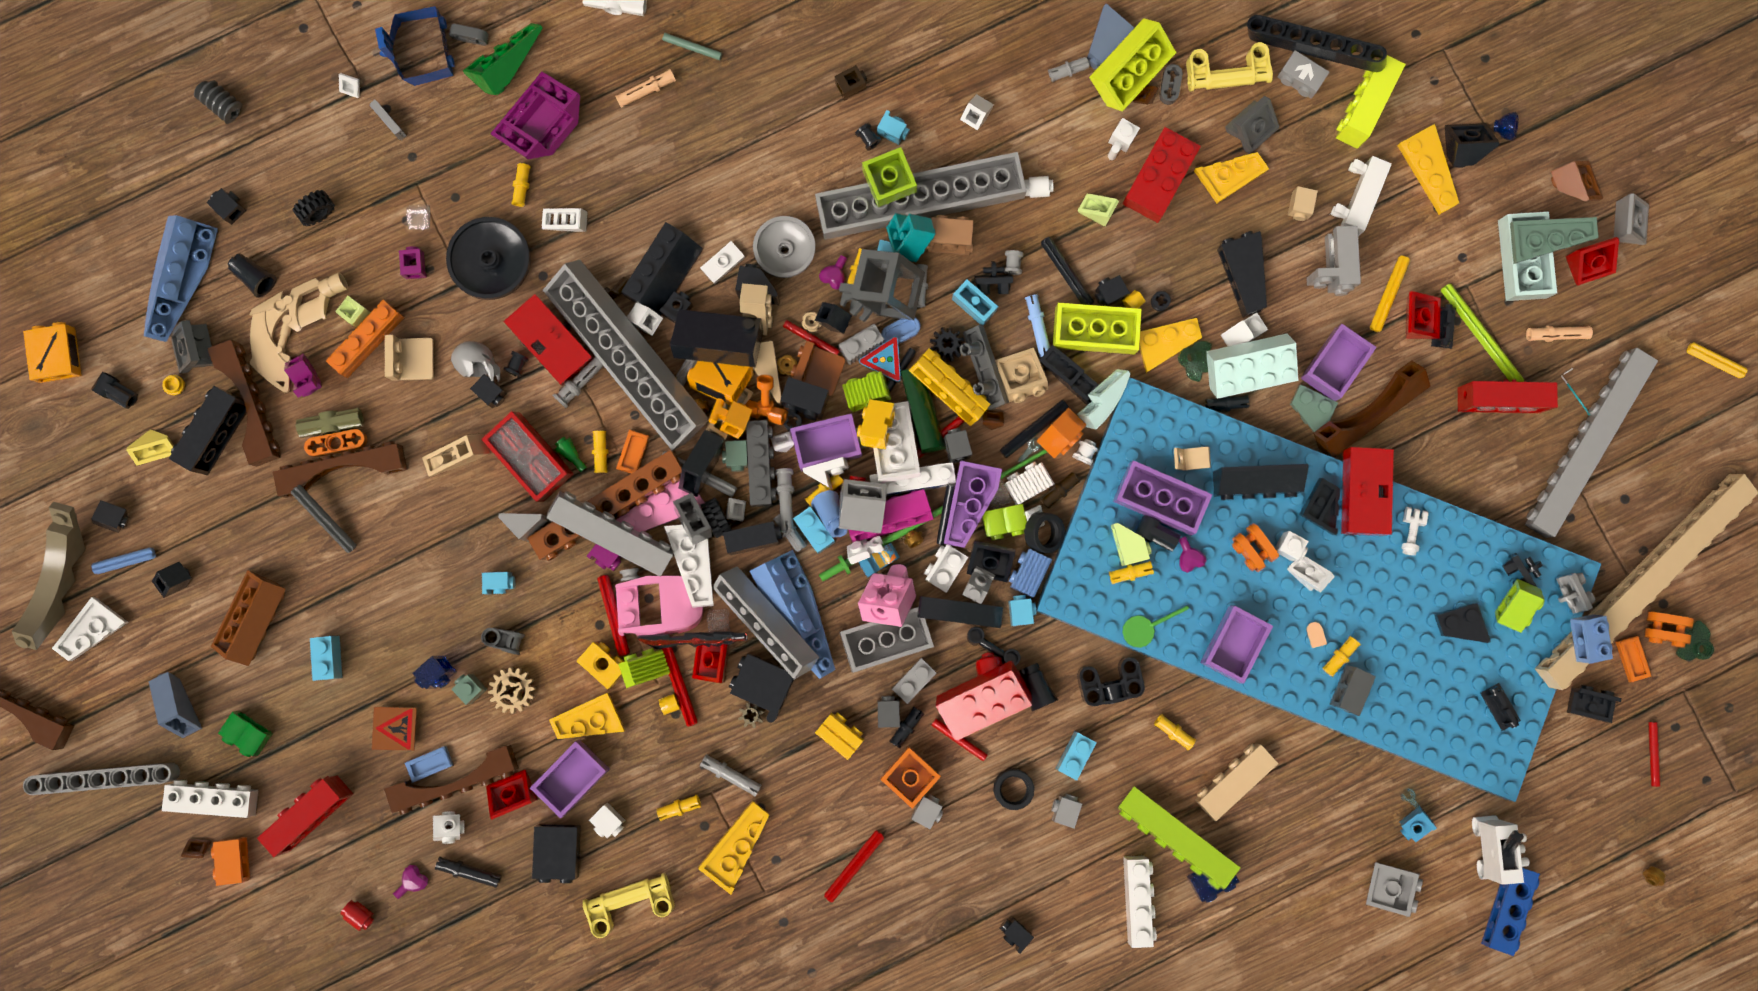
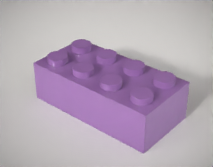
(1162, 498)

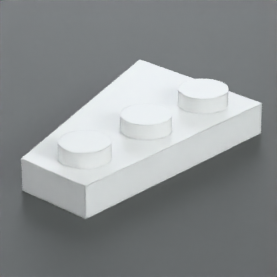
(89, 628)

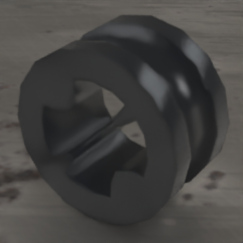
(1166, 298)
(798, 422)

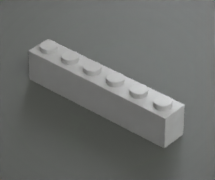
(610, 533)
(765, 622)

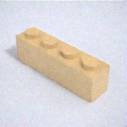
(1235, 781)

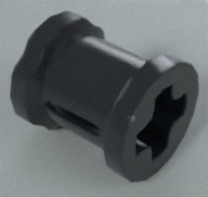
(868, 136)
(516, 364)

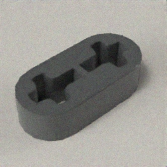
(469, 34)
(1175, 85)

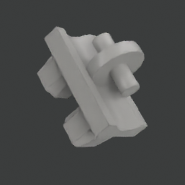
(1574, 594)

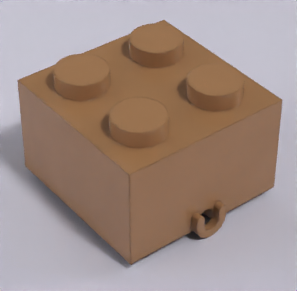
(951, 235)

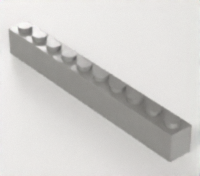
(1590, 442)

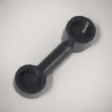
(976, 637)

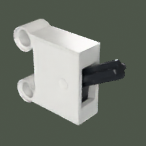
(1500, 850)

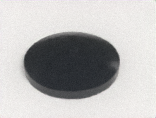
(488, 258)

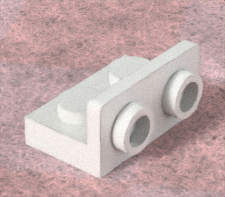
(946, 567)

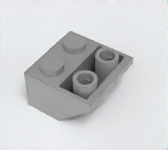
(862, 506)

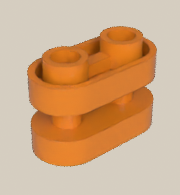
(1254, 560)
(1657, 635)

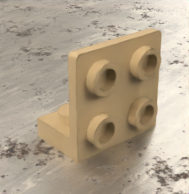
(409, 358)

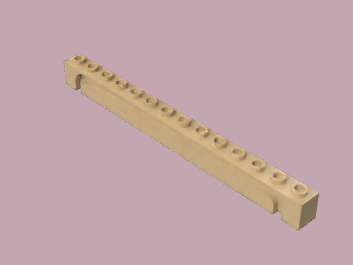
(1655, 572)

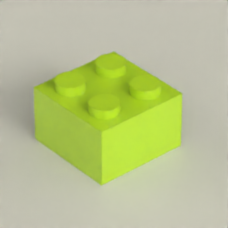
(889, 177)

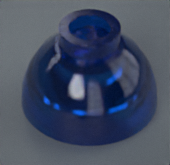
(1507, 126)

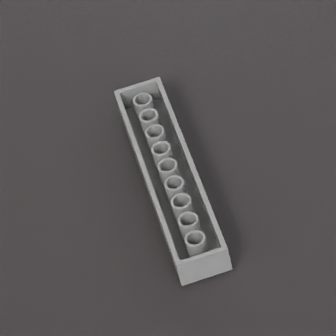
(937, 193)
(625, 354)

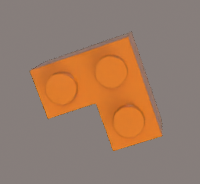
(1062, 433)

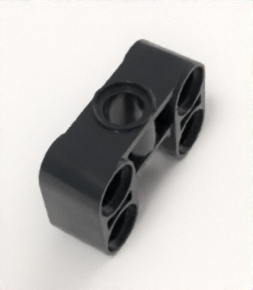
(1111, 691)

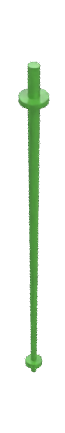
(844, 564)

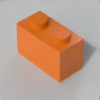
(230, 861)

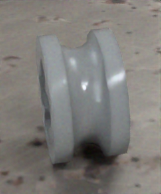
(629, 574)

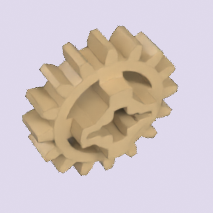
(516, 697)

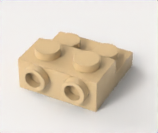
(1022, 375)

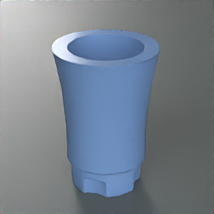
(827, 507)

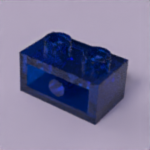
(434, 673)

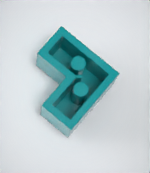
(910, 235)

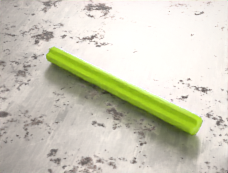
(1481, 333)

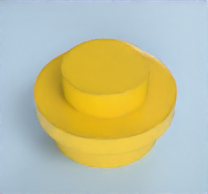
(173, 385)

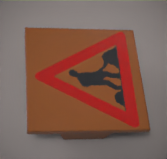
(394, 728)

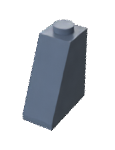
(1108, 35)
(173, 705)

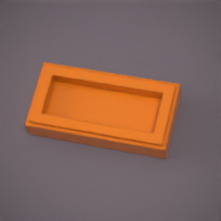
(633, 452)
(1633, 659)

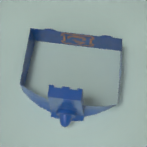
(386, 43)

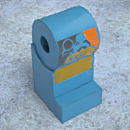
(879, 560)

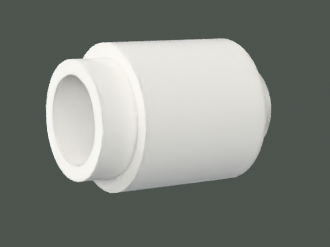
(1038, 186)

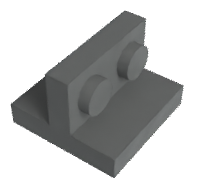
(1254, 124)
(191, 346)

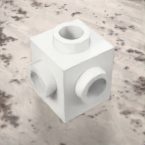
(445, 835)

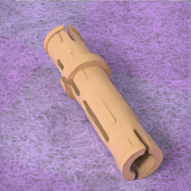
(645, 88)
(1552, 333)

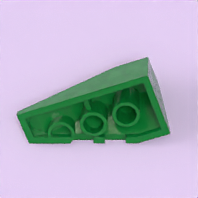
(499, 68)

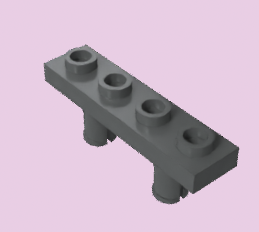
(990, 381)

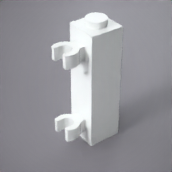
(1366, 193)

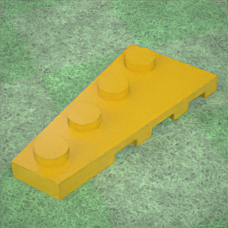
(1430, 167)
(733, 850)

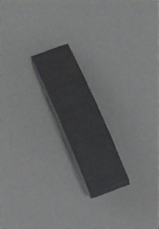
(1068, 373)
(960, 612)

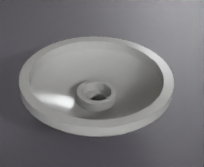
(782, 233)

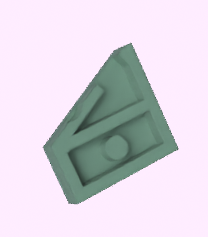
(1313, 407)

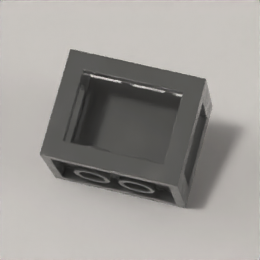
(876, 285)

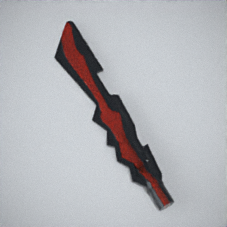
(695, 639)

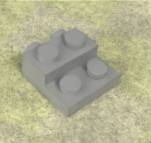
(1394, 889)

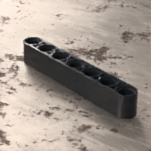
(1323, 50)

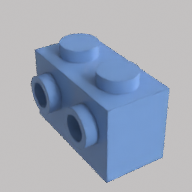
(1591, 638)

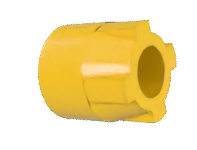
(1134, 300)
(669, 704)

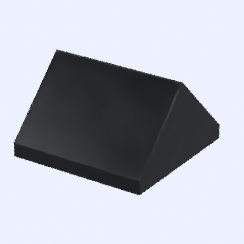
(991, 558)

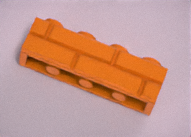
(364, 339)

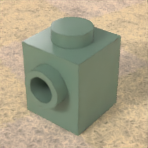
(735, 455)
(468, 688)

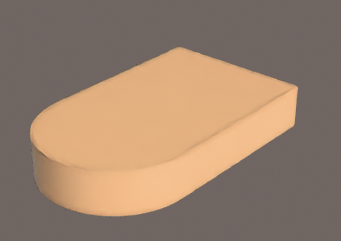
(1316, 634)

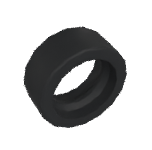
(1032, 529)
(1029, 789)

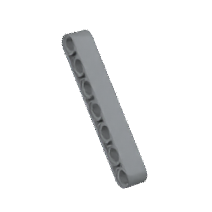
(92, 781)

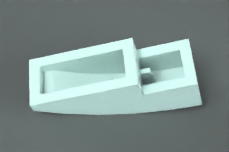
(1104, 399)

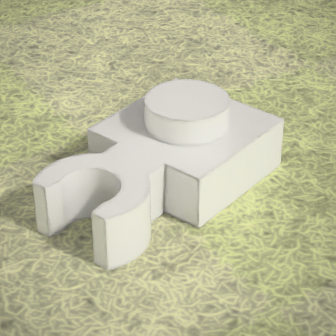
(862, 549)

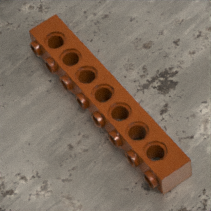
(669, 461)

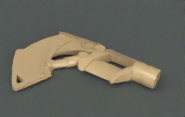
(268, 357)

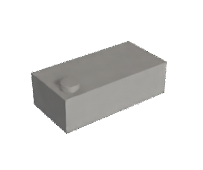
(880, 643)

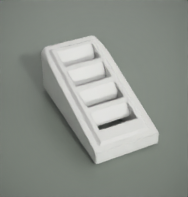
(578, 219)

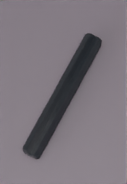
(1066, 271)
(1034, 429)

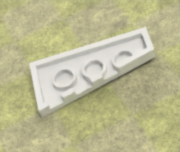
(693, 566)

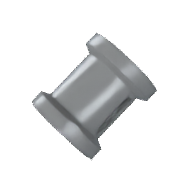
(1013, 262)

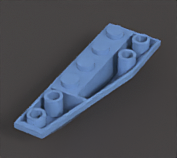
(177, 272)
(791, 594)

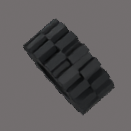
(313, 207)
(715, 517)

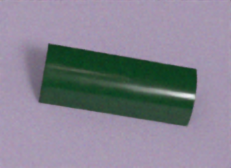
(923, 413)

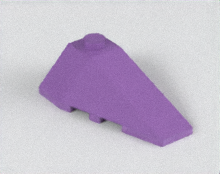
(972, 495)

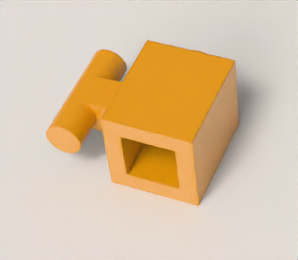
(734, 418)

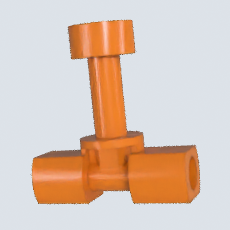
(765, 406)

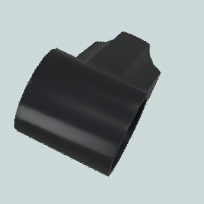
(110, 388)
(1154, 532)

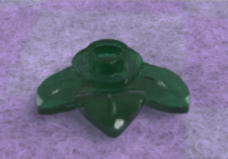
(1198, 359)
(1699, 636)

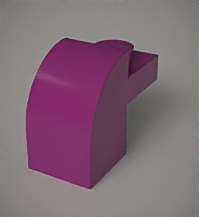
(302, 375)

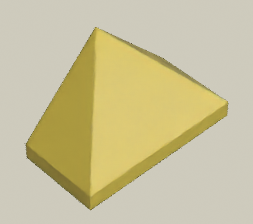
(150, 447)

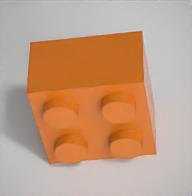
(910, 777)

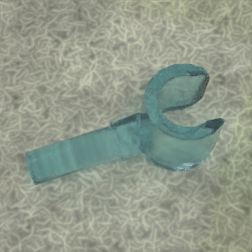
(1029, 450)
(1412, 799)

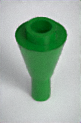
(567, 449)

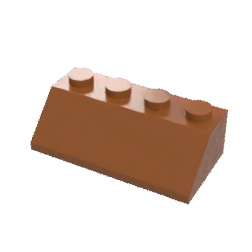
(248, 618)

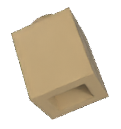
(1302, 203)

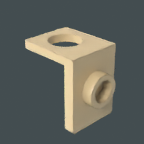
(1192, 458)

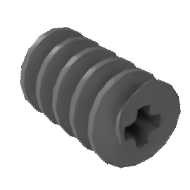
(218, 100)

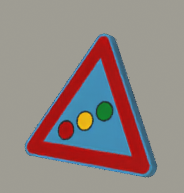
(884, 359)

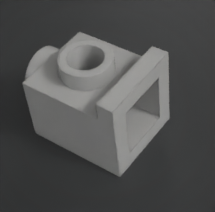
(978, 584)

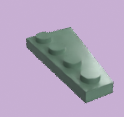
(1546, 236)

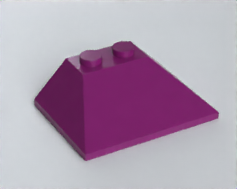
(540, 118)

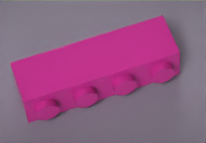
(900, 514)

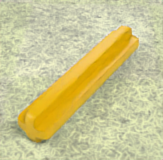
(1717, 360)

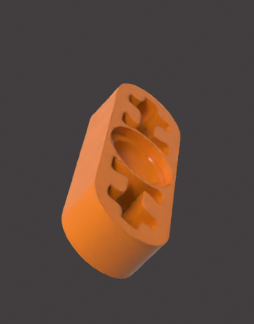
(350, 434)

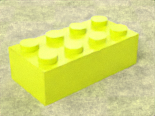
(1133, 64)
(1368, 103)
(1097, 328)

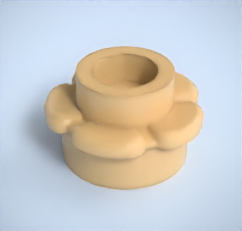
(806, 322)

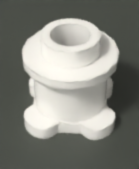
(1085, 451)

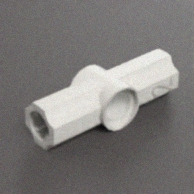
(617, 7)

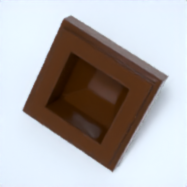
(1147, 95)
(993, 419)
(195, 848)

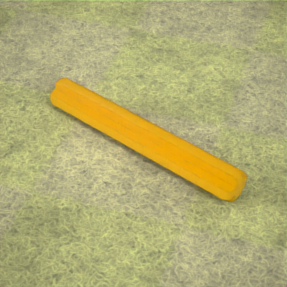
(1389, 293)

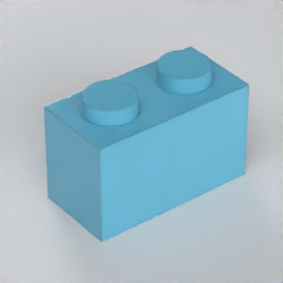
(974, 302)
(814, 530)
(325, 658)
(1075, 755)

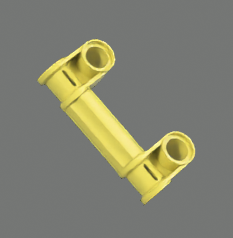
(1256, 71)
(626, 896)

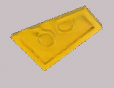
(1230, 176)
(1166, 341)
(590, 718)

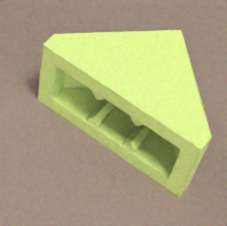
(1098, 208)
(352, 311)

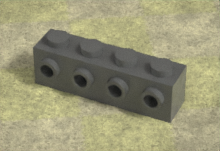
(759, 463)

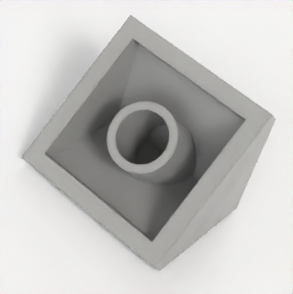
(1631, 220)
(524, 524)

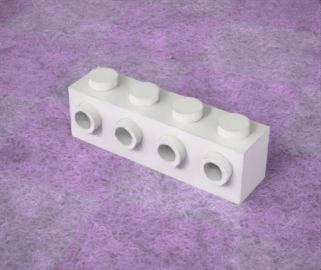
(210, 800)
(1138, 901)

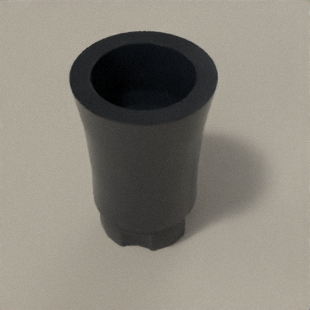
(252, 275)
(1038, 686)

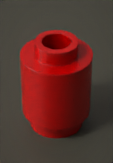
(357, 915)

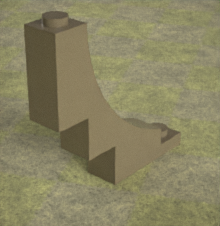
(62, 550)

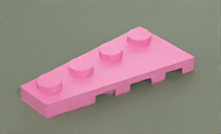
(657, 510)

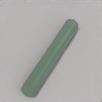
(692, 46)

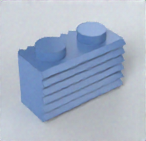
(1030, 572)

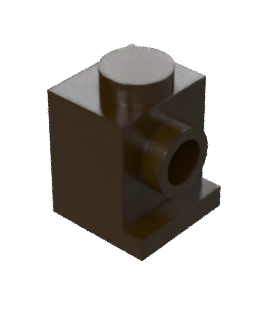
(850, 75)

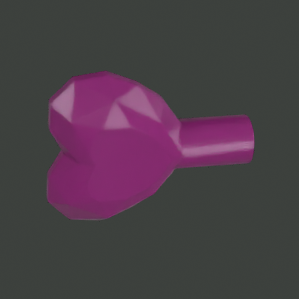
(834, 274)
(1190, 556)
(411, 881)

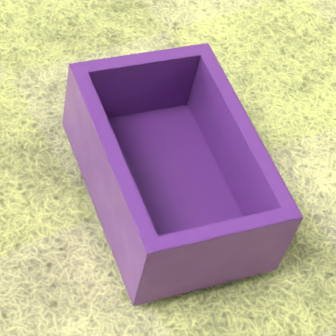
(1338, 362)
(826, 441)
(1236, 644)
(569, 778)

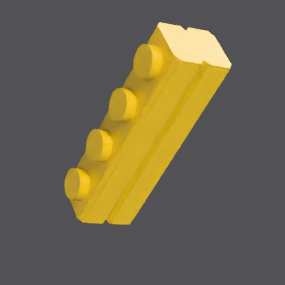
(949, 386)

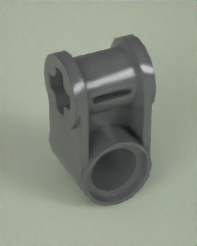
(506, 641)

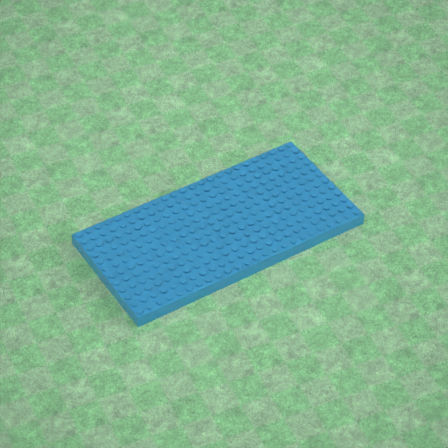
(1425, 683)

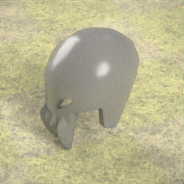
(474, 360)

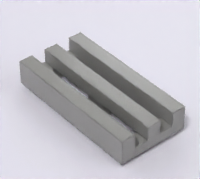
(387, 120)

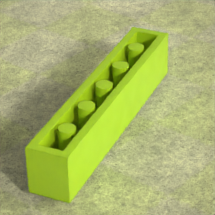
(1179, 838)

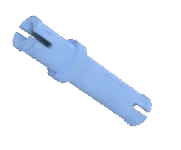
(1038, 325)

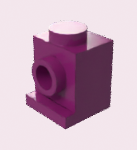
(406, 258)
(604, 558)

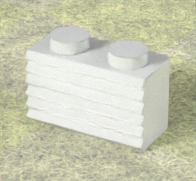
(1029, 483)

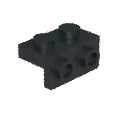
(1592, 704)

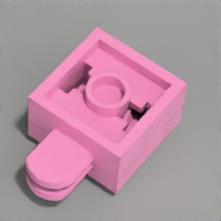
(888, 597)

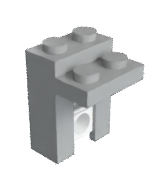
(1342, 262)

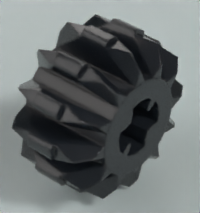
(946, 337)

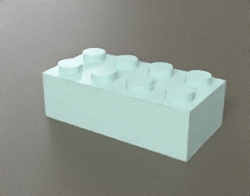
(1528, 278)
(1252, 365)

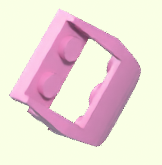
(675, 604)

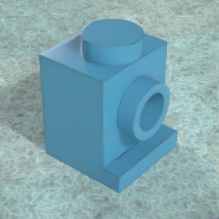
(1417, 817)

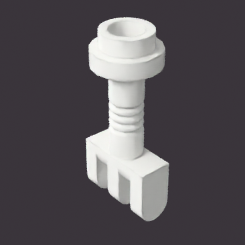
(1410, 547)

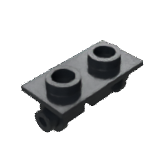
(1447, 321)
(1500, 707)

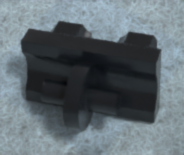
(983, 281)
(1515, 564)

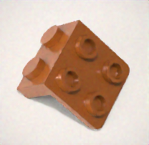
(818, 367)

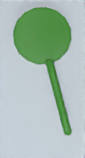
(1140, 631)

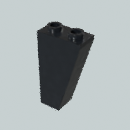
(1245, 271)

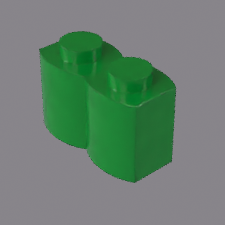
(245, 734)

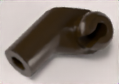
(616, 290)

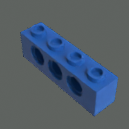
(1501, 916)

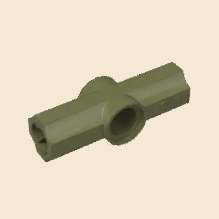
(329, 422)

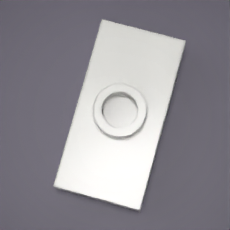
(722, 262)

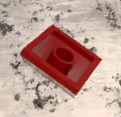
(1594, 261)
(1422, 316)
(711, 663)
(510, 794)

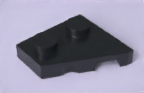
(1323, 506)
(1463, 623)

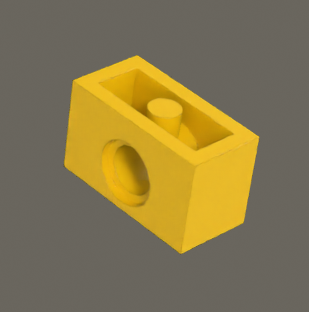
(590, 661)

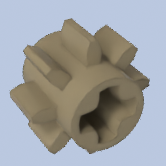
(748, 720)

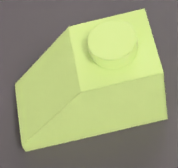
(1130, 545)

